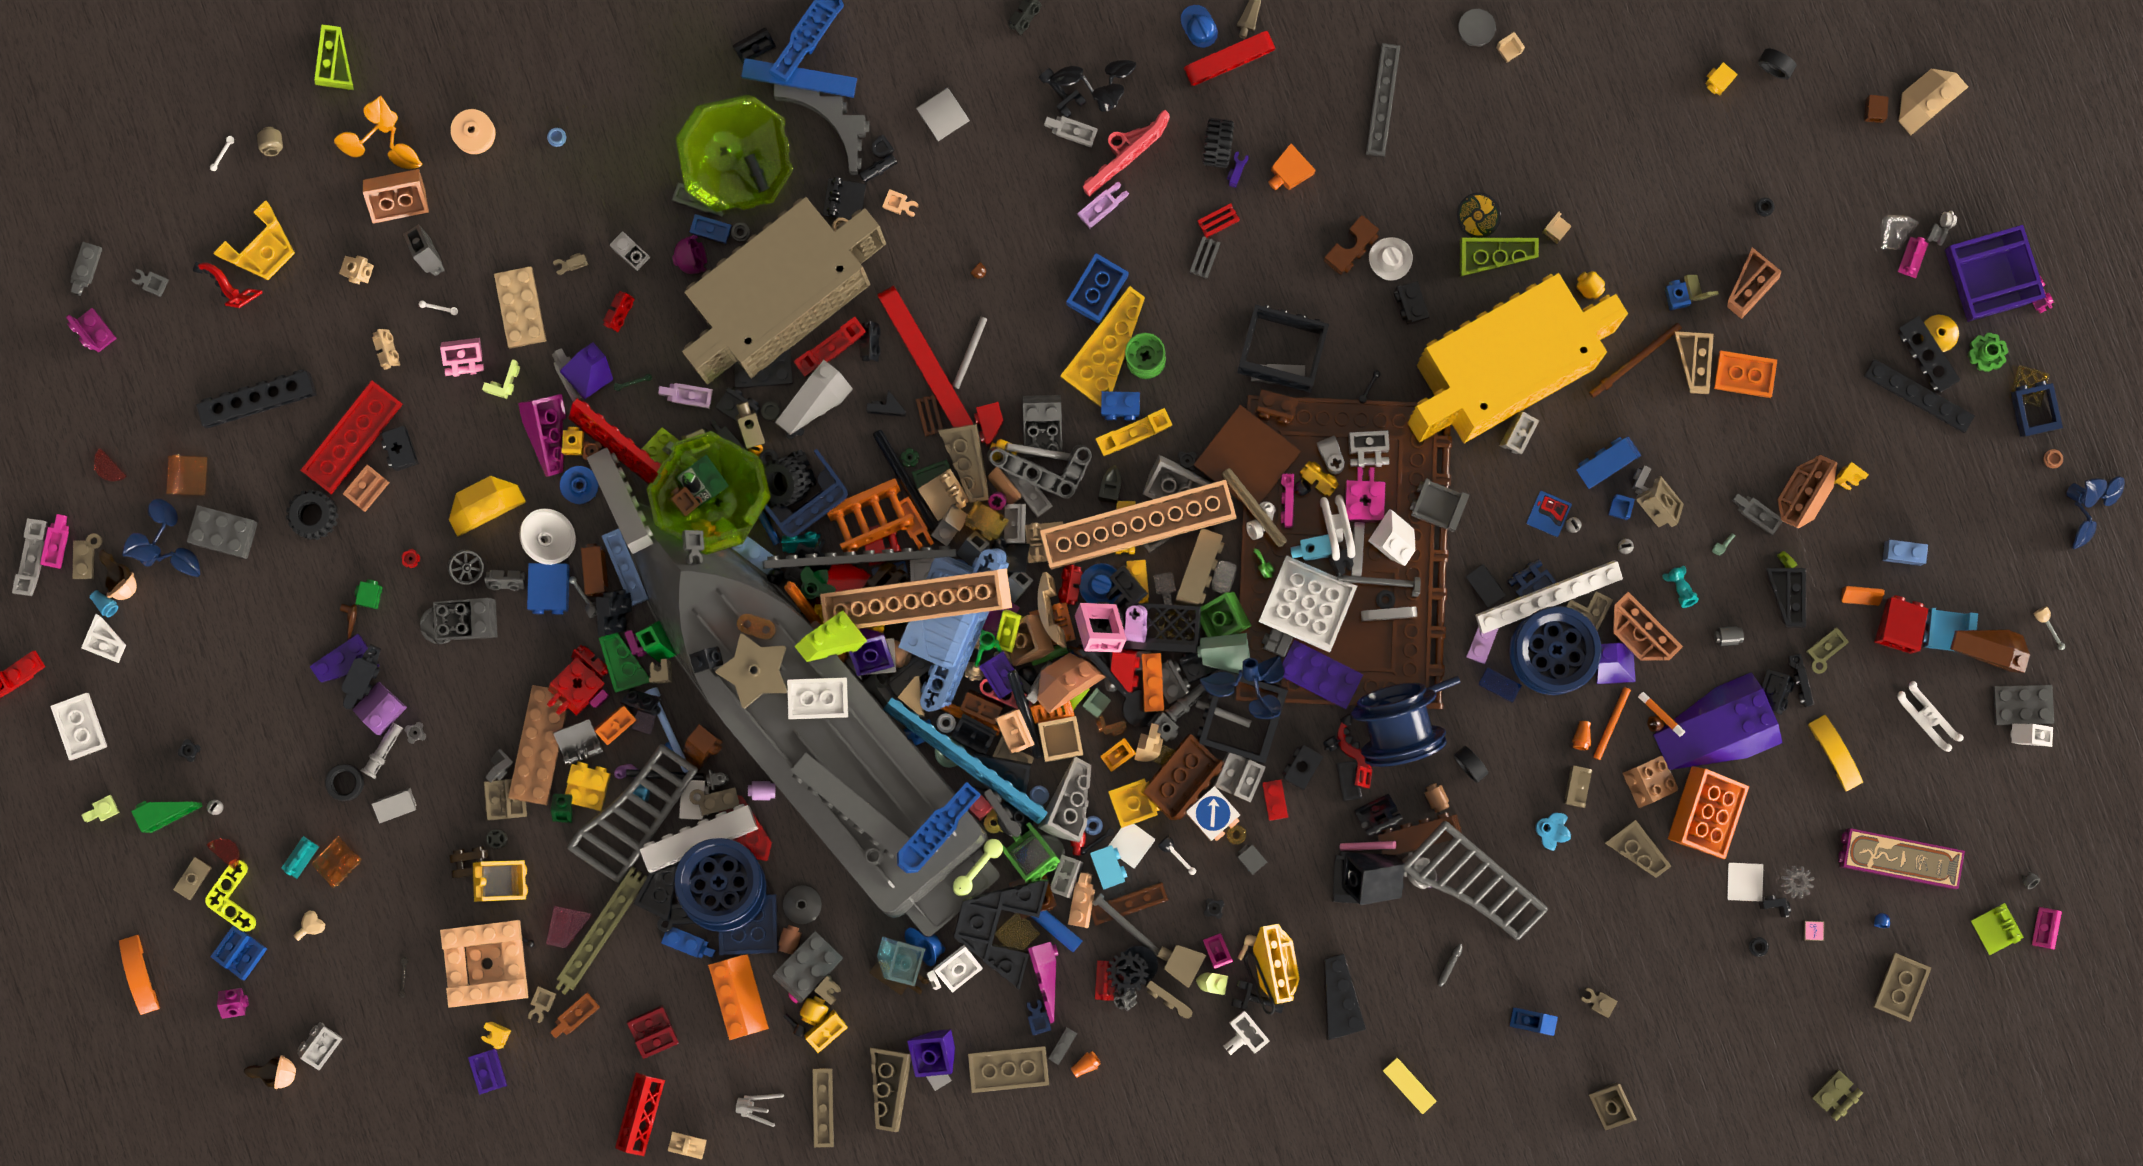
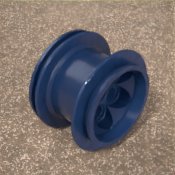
(1586, 646)
(1398, 725)
(692, 871)

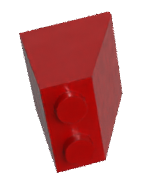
(844, 578)
(1902, 625)

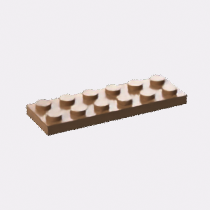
(537, 749)

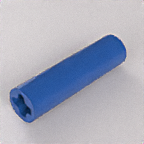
(1058, 930)

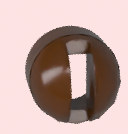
(979, 271)
(1651, 723)

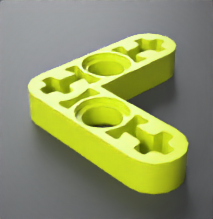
(225, 902)

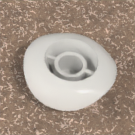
(1390, 258)

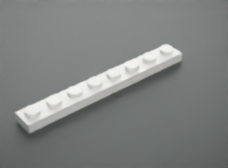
(1549, 596)

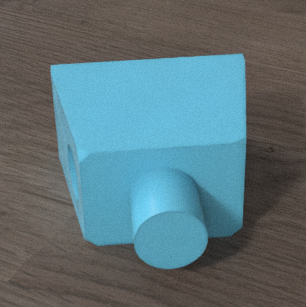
(1321, 544)

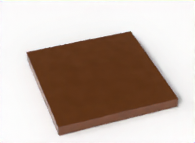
(1251, 451)

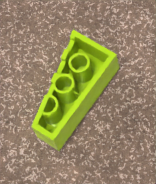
(1492, 253)

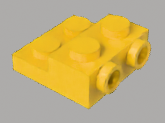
(587, 785)
(1131, 804)

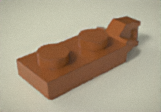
(575, 1015)

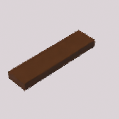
(1131, 903)

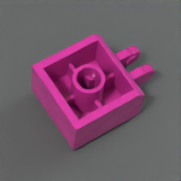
(1371, 491)

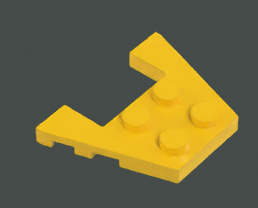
(266, 252)

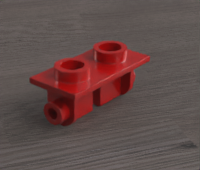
(615, 319)
(1067, 593)
(585, 656)
(1103, 990)

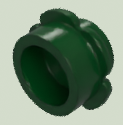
(909, 462)

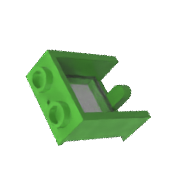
(1031, 855)

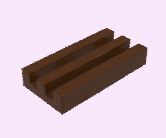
(925, 400)

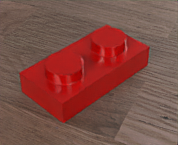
(1275, 800)

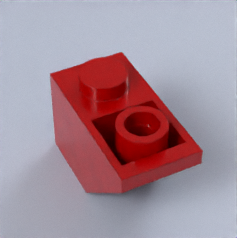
(991, 420)
(1124, 668)

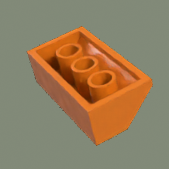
(738, 996)

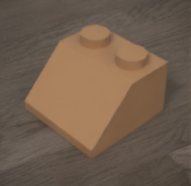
(1031, 641)

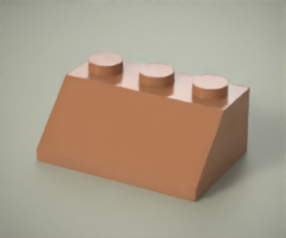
(395, 196)

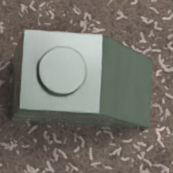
(1224, 651)

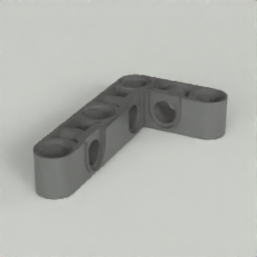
(1043, 478)

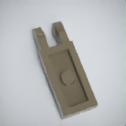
(1170, 1001)

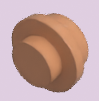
(2053, 458)

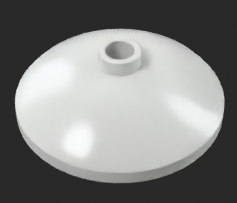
(555, 530)

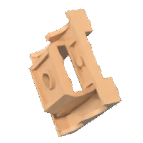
(495, 941)

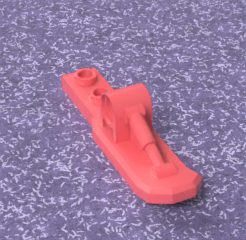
(1131, 147)

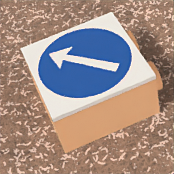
(1213, 814)

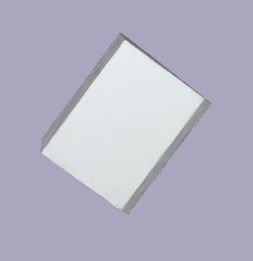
(958, 968)

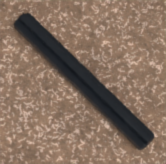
(1024, 709)

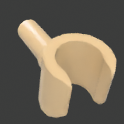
(1249, 940)

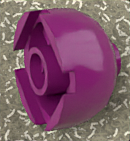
(690, 255)

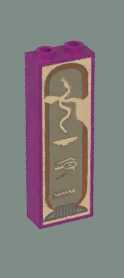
(1901, 858)

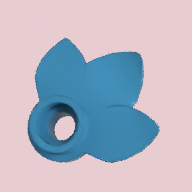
(1556, 830)

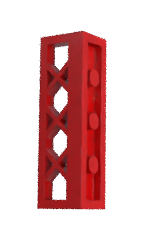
(636, 1113)

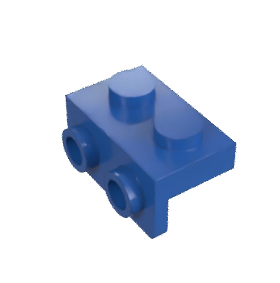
(1120, 405)

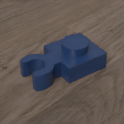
(1038, 1021)

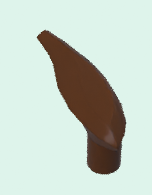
(351, 617)

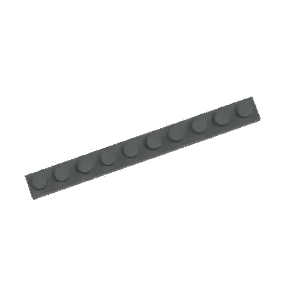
(851, 557)

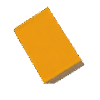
(1118, 755)

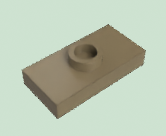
(192, 878)

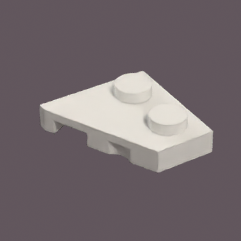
(103, 640)

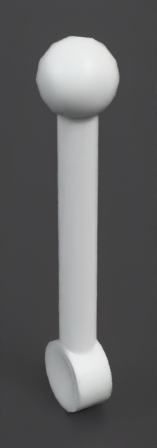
(230, 140)
(453, 311)

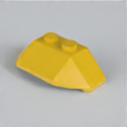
(483, 503)
(1277, 962)

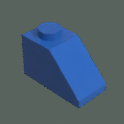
(1533, 1021)

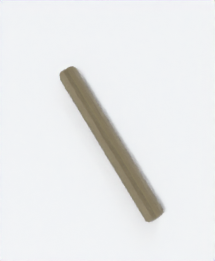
(1254, 507)

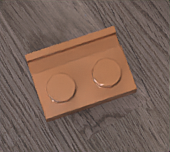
(366, 488)

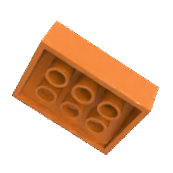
(1708, 812)

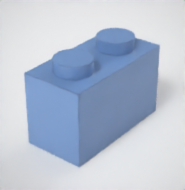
(1905, 552)

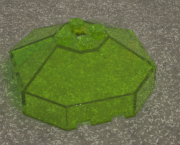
(745, 129)
(742, 499)

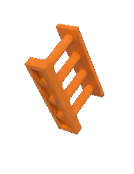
(870, 497)

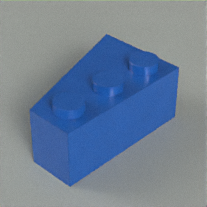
(1608, 461)

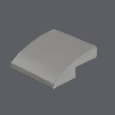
(942, 114)
(1239, 776)

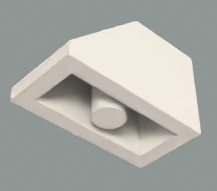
(2032, 734)

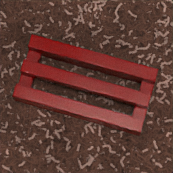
(1232, 213)

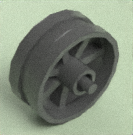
(465, 567)

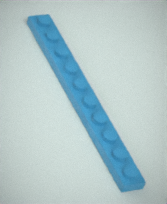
(965, 761)

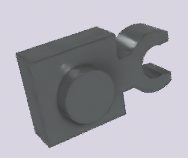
(152, 283)
(693, 542)

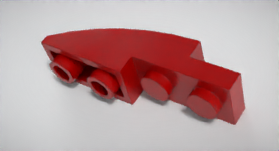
(20, 672)

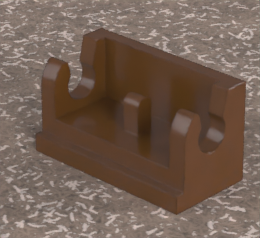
(982, 706)

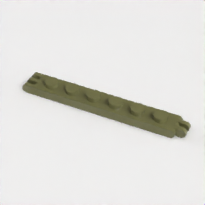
(600, 931)

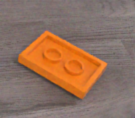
(1745, 374)

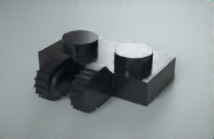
(1129, 587)

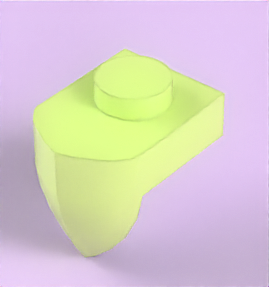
(1212, 983)

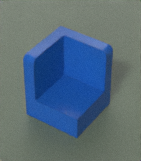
(1621, 507)

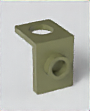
(1694, 288)

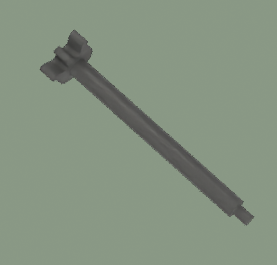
(1415, 584)

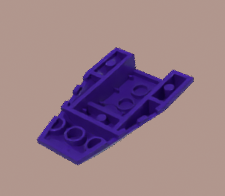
(1722, 726)

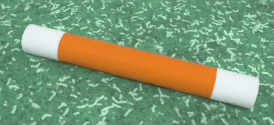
(1661, 714)

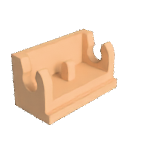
(1014, 731)

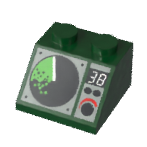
(702, 480)

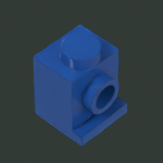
(1674, 301)

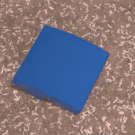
(238, 952)

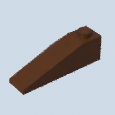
(1995, 647)

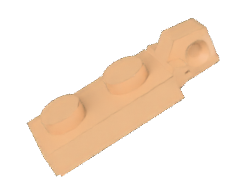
(1082, 901)

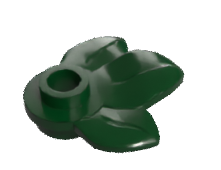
(816, 582)

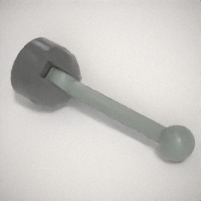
(590, 608)

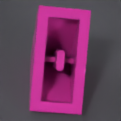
(1217, 951)

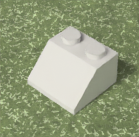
(1394, 538)

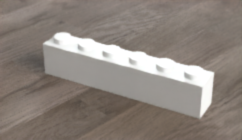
(673, 847)

